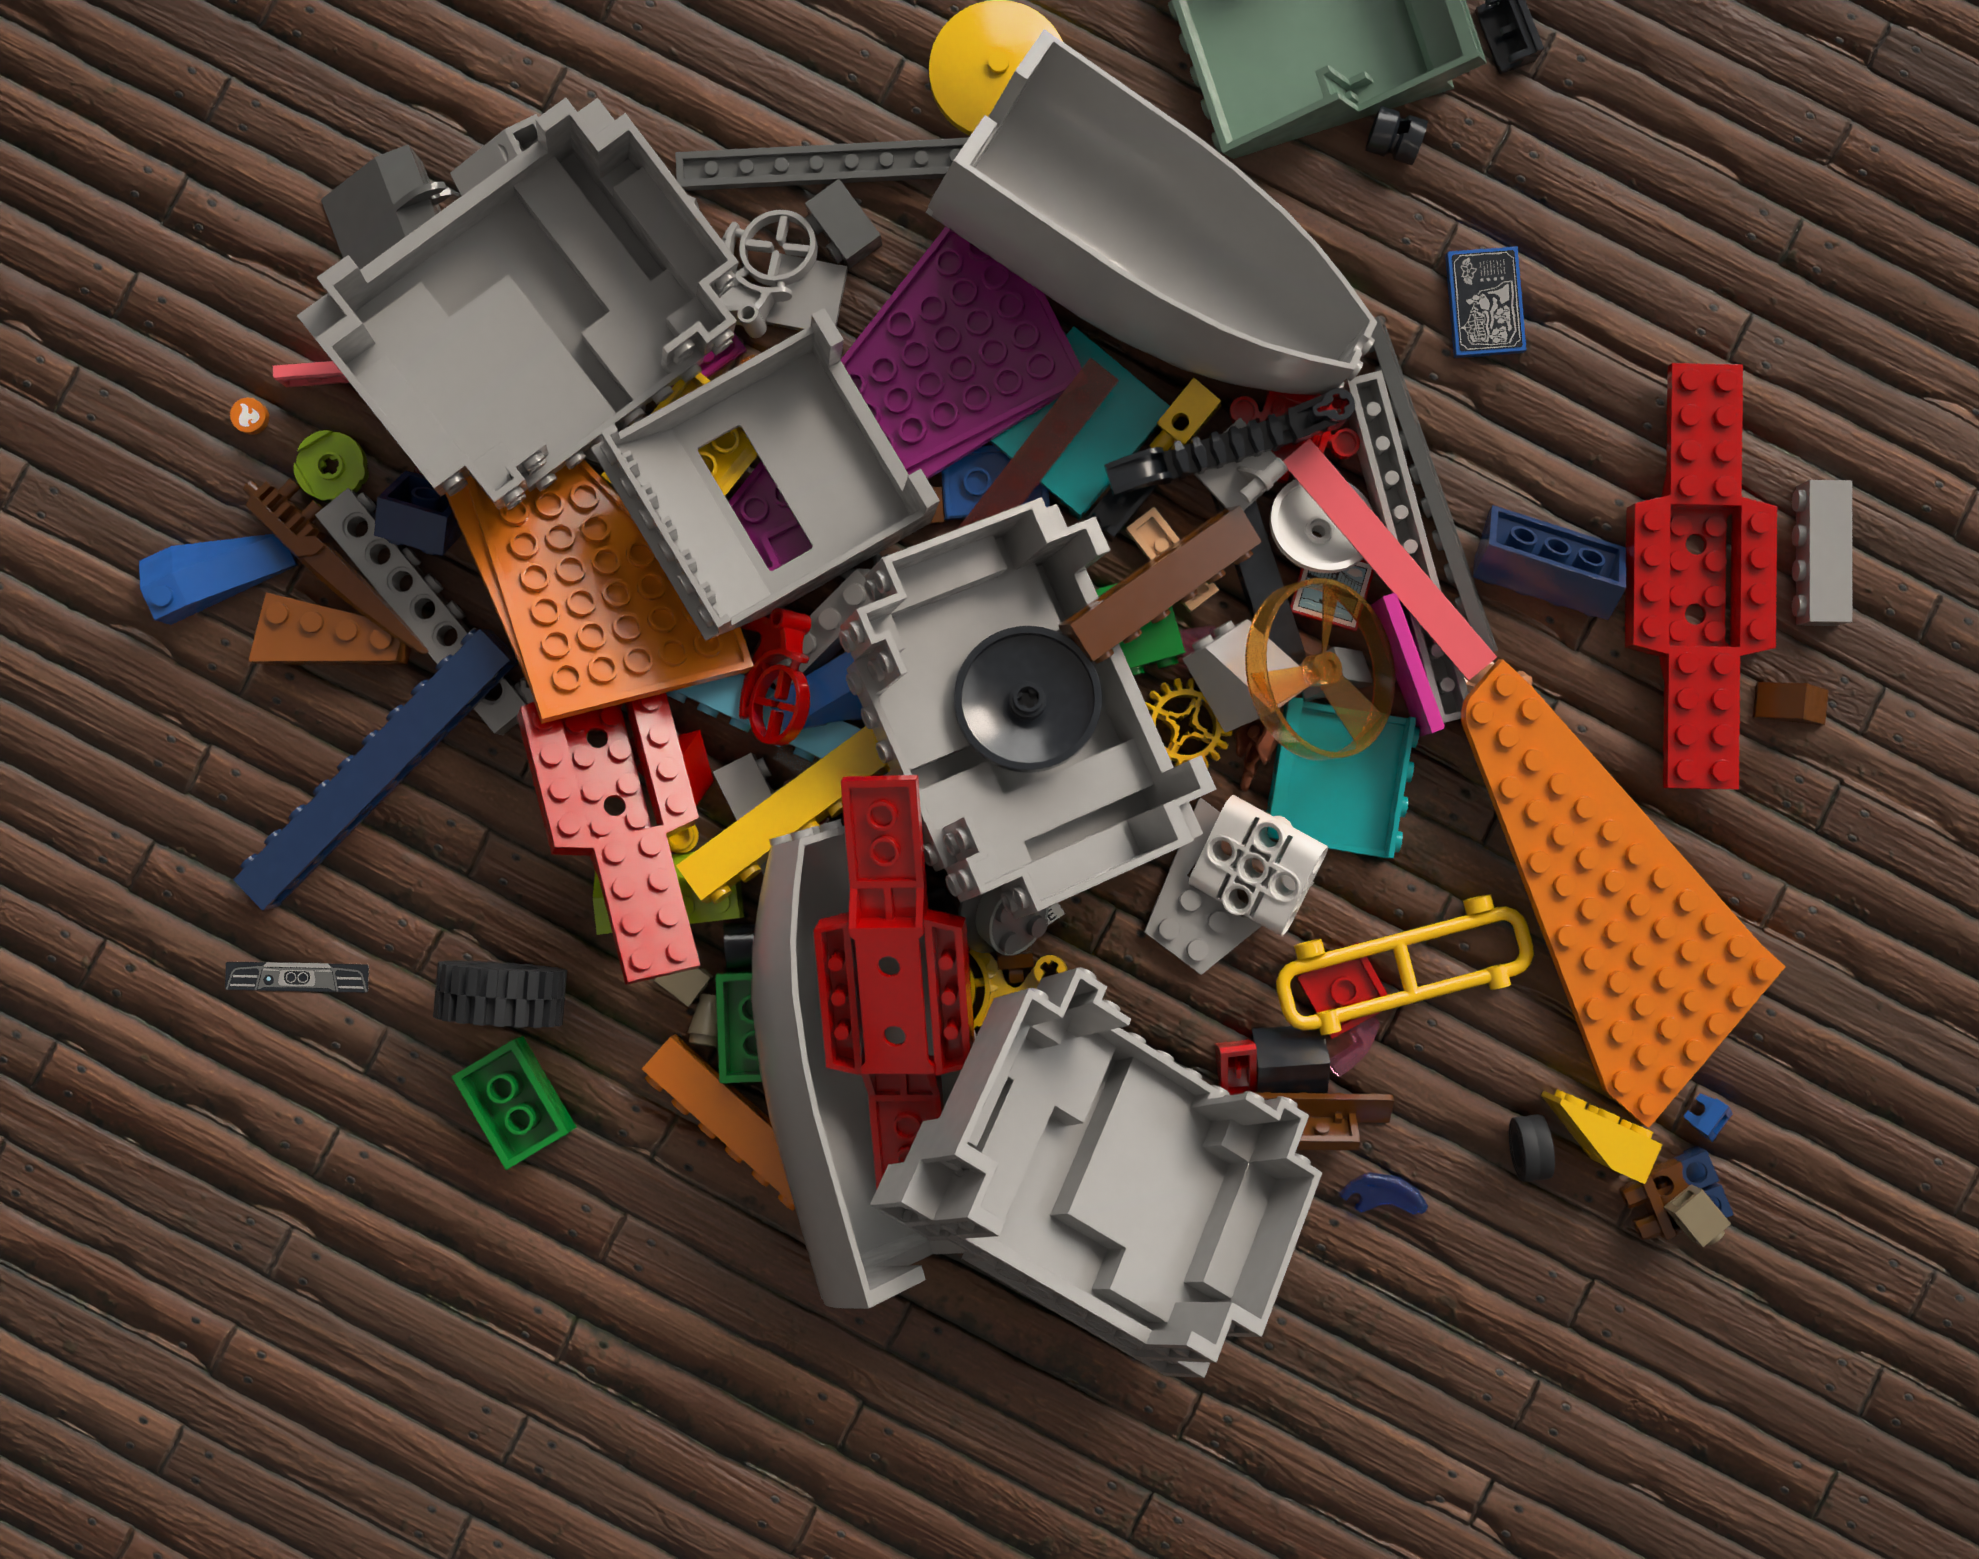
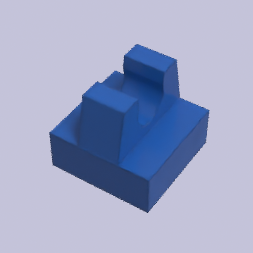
(1712, 1120)

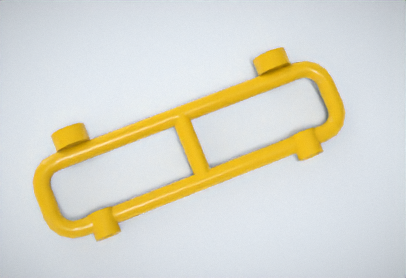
(1312, 956)

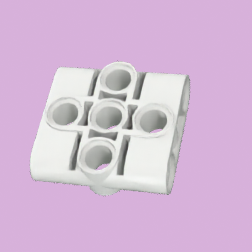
(1246, 832)

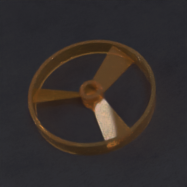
(1322, 670)

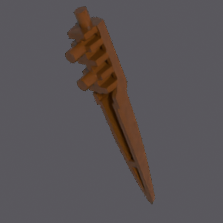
(304, 540)

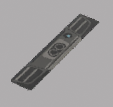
(297, 977)

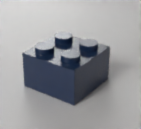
(416, 515)

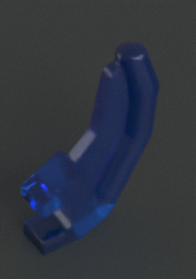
(1384, 1189)

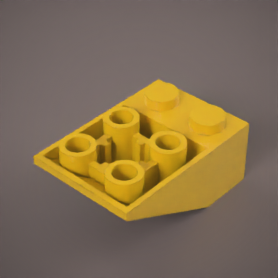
(1620, 1146)

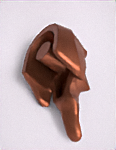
(1259, 746)

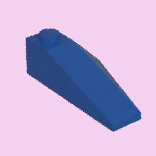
(205, 573)
(829, 695)

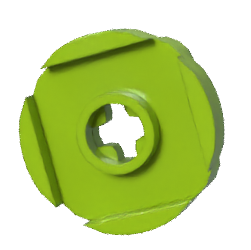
(311, 461)

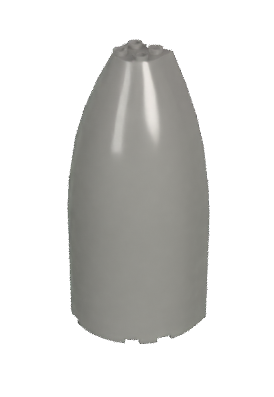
(1149, 232)
(819, 1111)

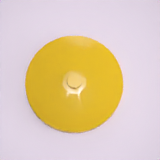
(978, 57)

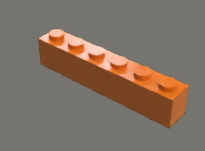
(721, 1111)

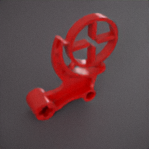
(781, 639)

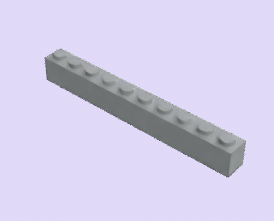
(1397, 508)

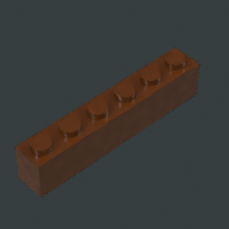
(1162, 583)

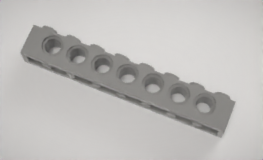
(340, 520)

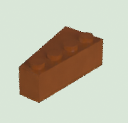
(314, 634)

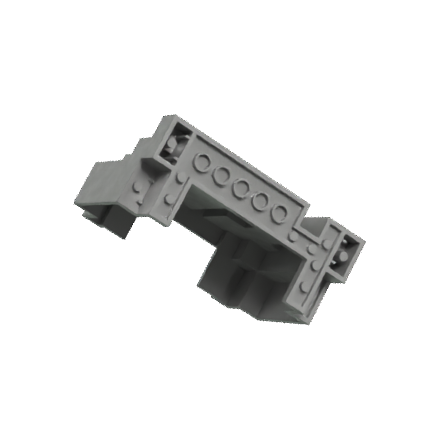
(533, 309)
(990, 825)
(1109, 1179)

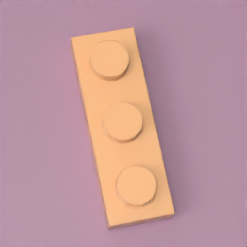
(1153, 537)

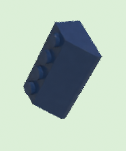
(1551, 563)

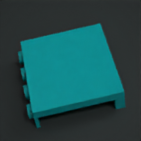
(1112, 432)
(1347, 800)

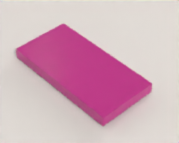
(1408, 666)

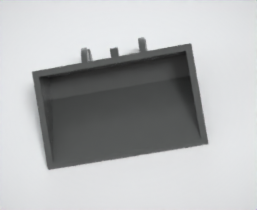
(382, 204)

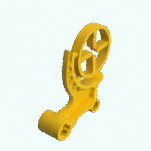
(996, 984)

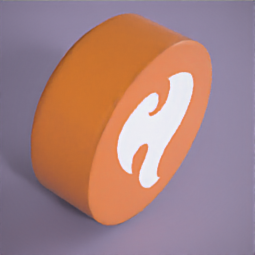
(249, 416)

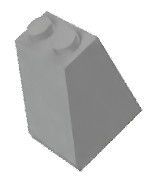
(1221, 673)

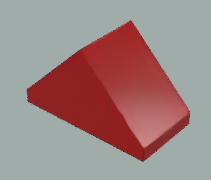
(1237, 1066)

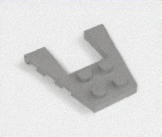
(1191, 921)

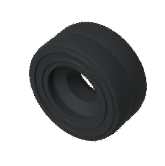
(1531, 1148)

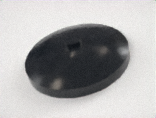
(1027, 699)

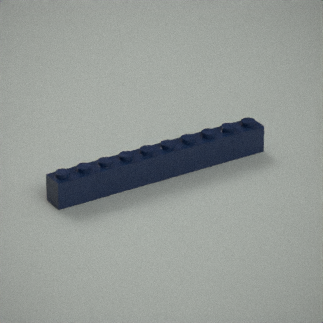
(376, 769)

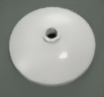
(1292, 523)

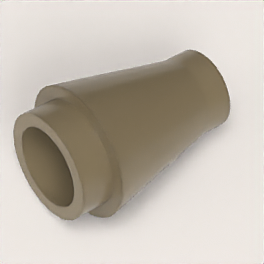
(704, 1022)

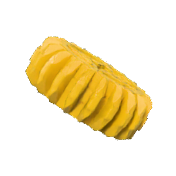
(1200, 733)

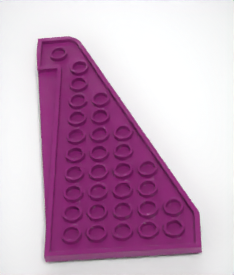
(943, 372)

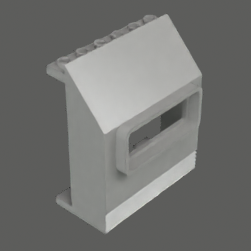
(816, 448)

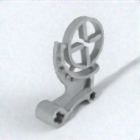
(750, 302)

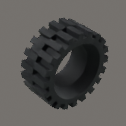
(500, 994)

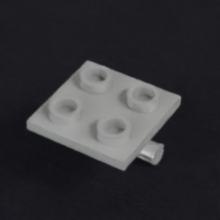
(1243, 481)

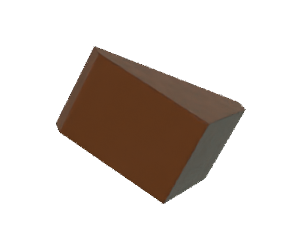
(1790, 702)

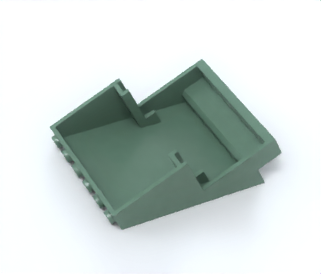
(1315, 64)

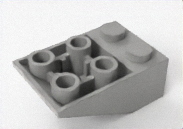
(495, 154)

